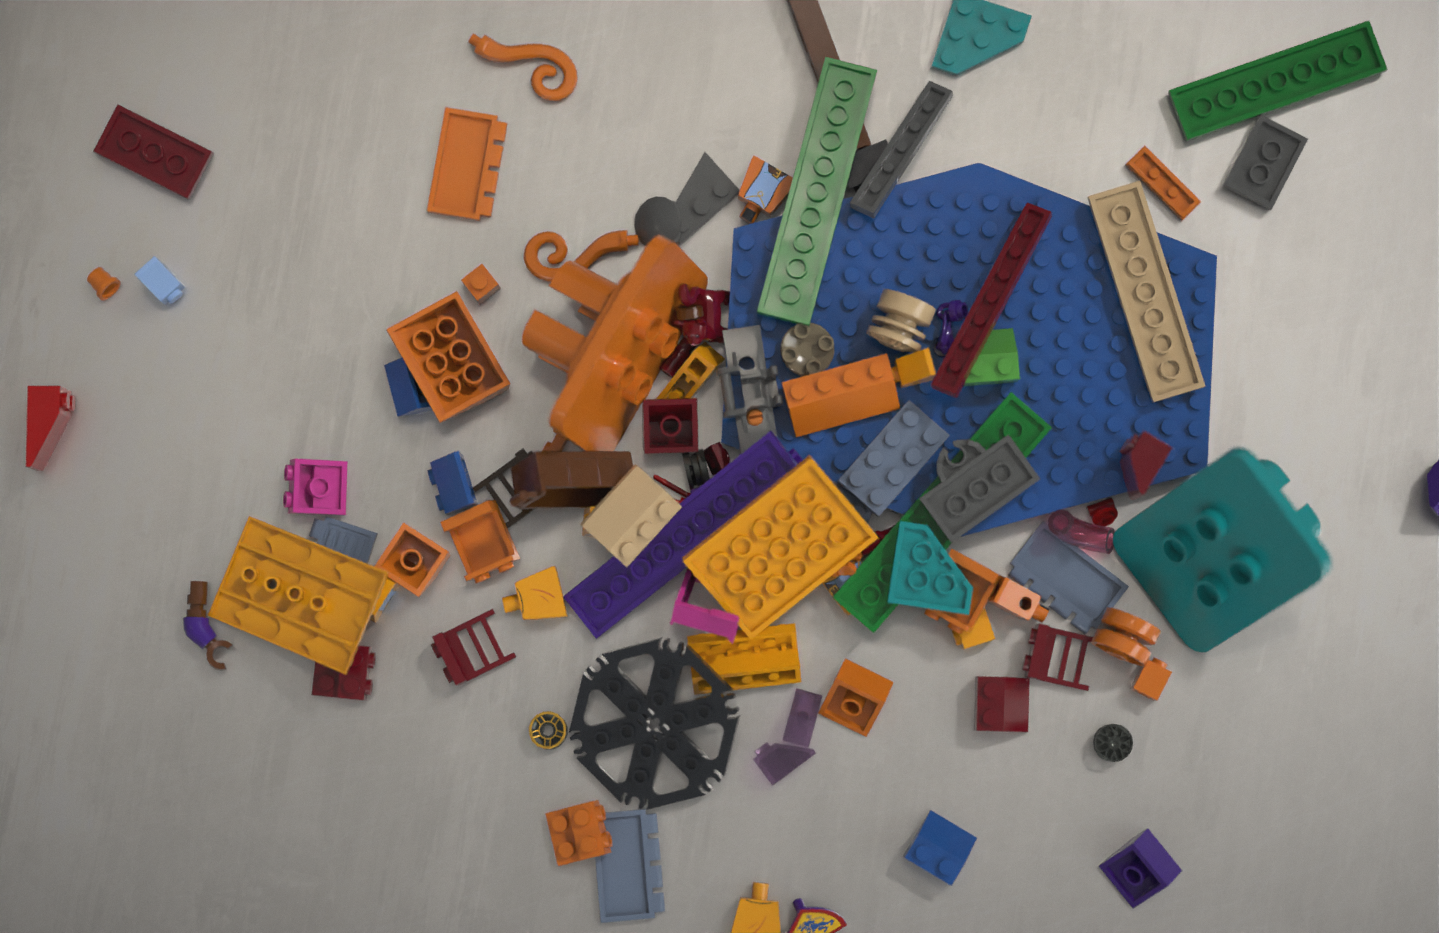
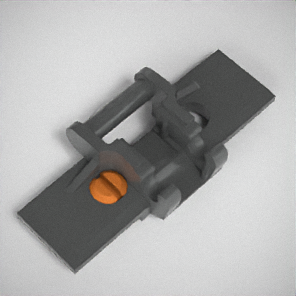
(758, 385)

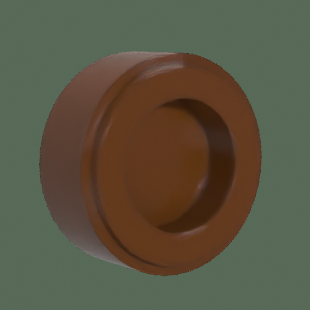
(689, 312)

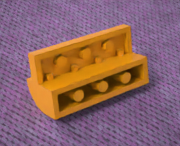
(749, 663)

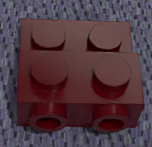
(352, 685)

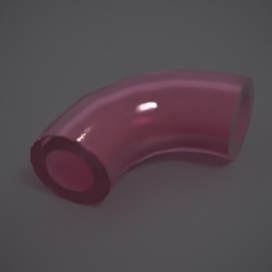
(1081, 533)

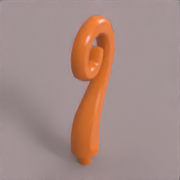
(497, 52)
(611, 242)

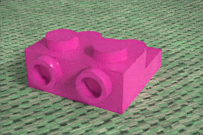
(316, 487)

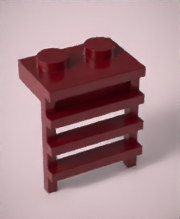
(1038, 661)
(457, 662)

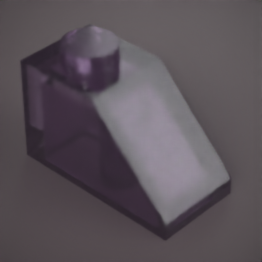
(802, 718)
(780, 759)

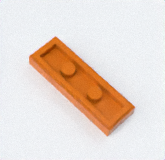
(1163, 183)

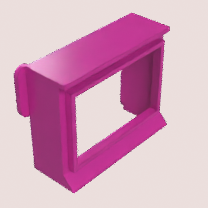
(700, 618)

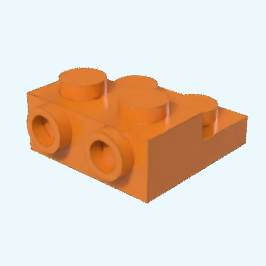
(579, 832)

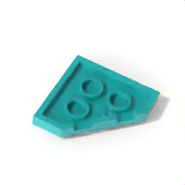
(977, 33)
(926, 573)

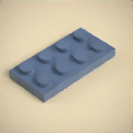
(893, 458)

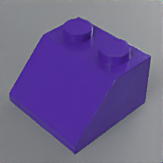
(1140, 868)

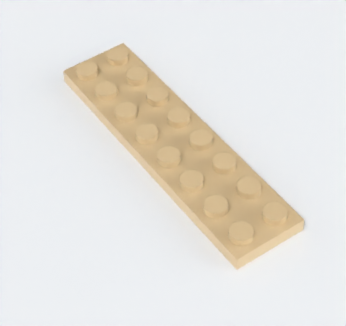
(1146, 291)

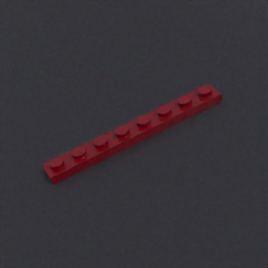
(991, 300)

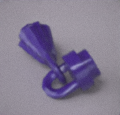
(957, 311)

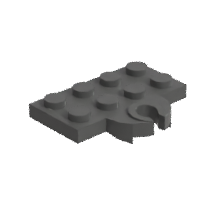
(976, 484)

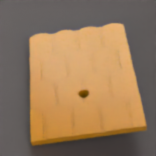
(318, 598)

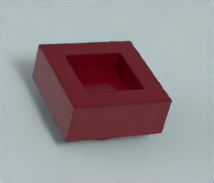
(716, 457)

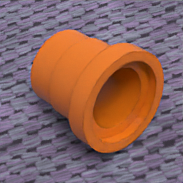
(103, 283)

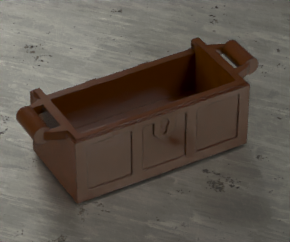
(567, 478)

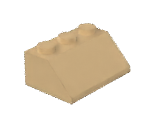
(631, 515)

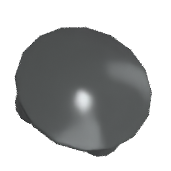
(656, 218)

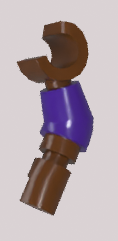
(197, 625)

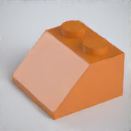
(412, 560)
(855, 697)

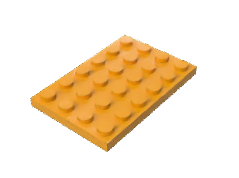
(780, 547)

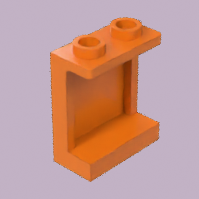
(482, 540)
(983, 583)

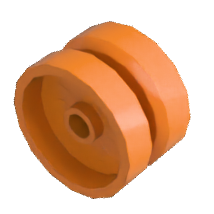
(1126, 636)

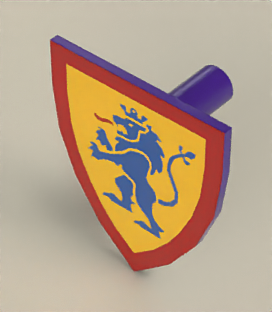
(815, 919)

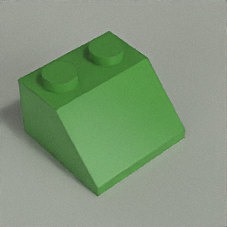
(997, 360)

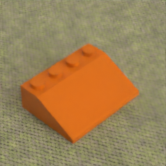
(449, 357)

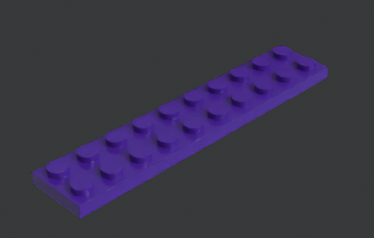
(618, 589)

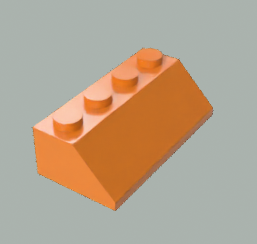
(841, 395)

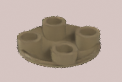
(807, 349)

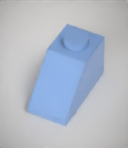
(160, 281)

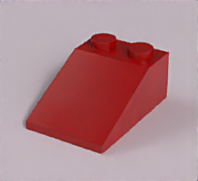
(47, 418)

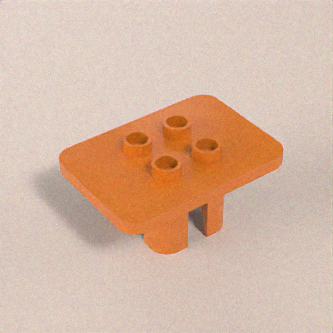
(624, 350)

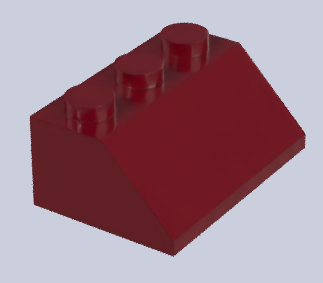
(1141, 462)

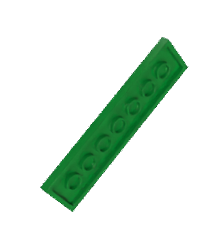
(1277, 80)

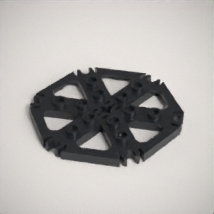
(672, 717)

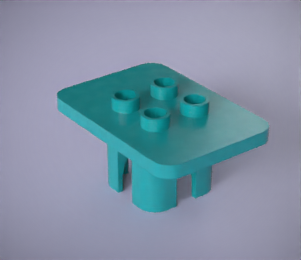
(1224, 549)

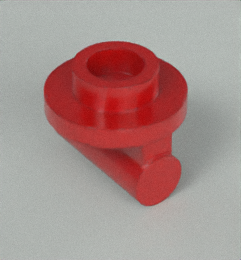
(1103, 512)

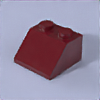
(670, 425)
(1001, 704)

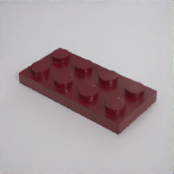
(153, 152)

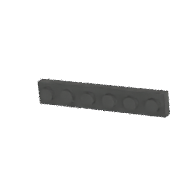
(901, 149)

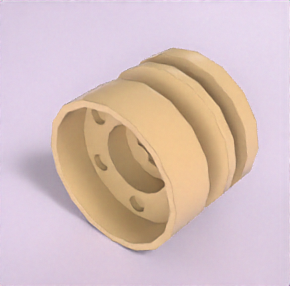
(901, 321)

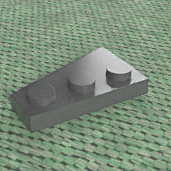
(703, 196)

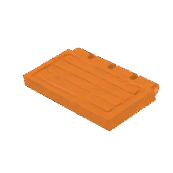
(464, 162)

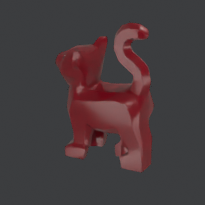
(707, 326)

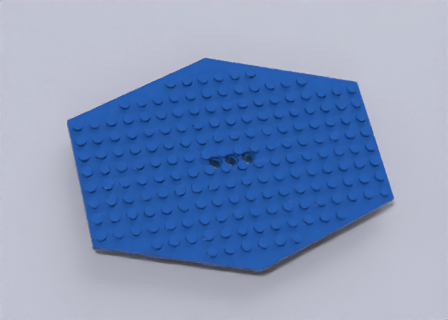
(1067, 321)

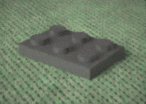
(1265, 162)

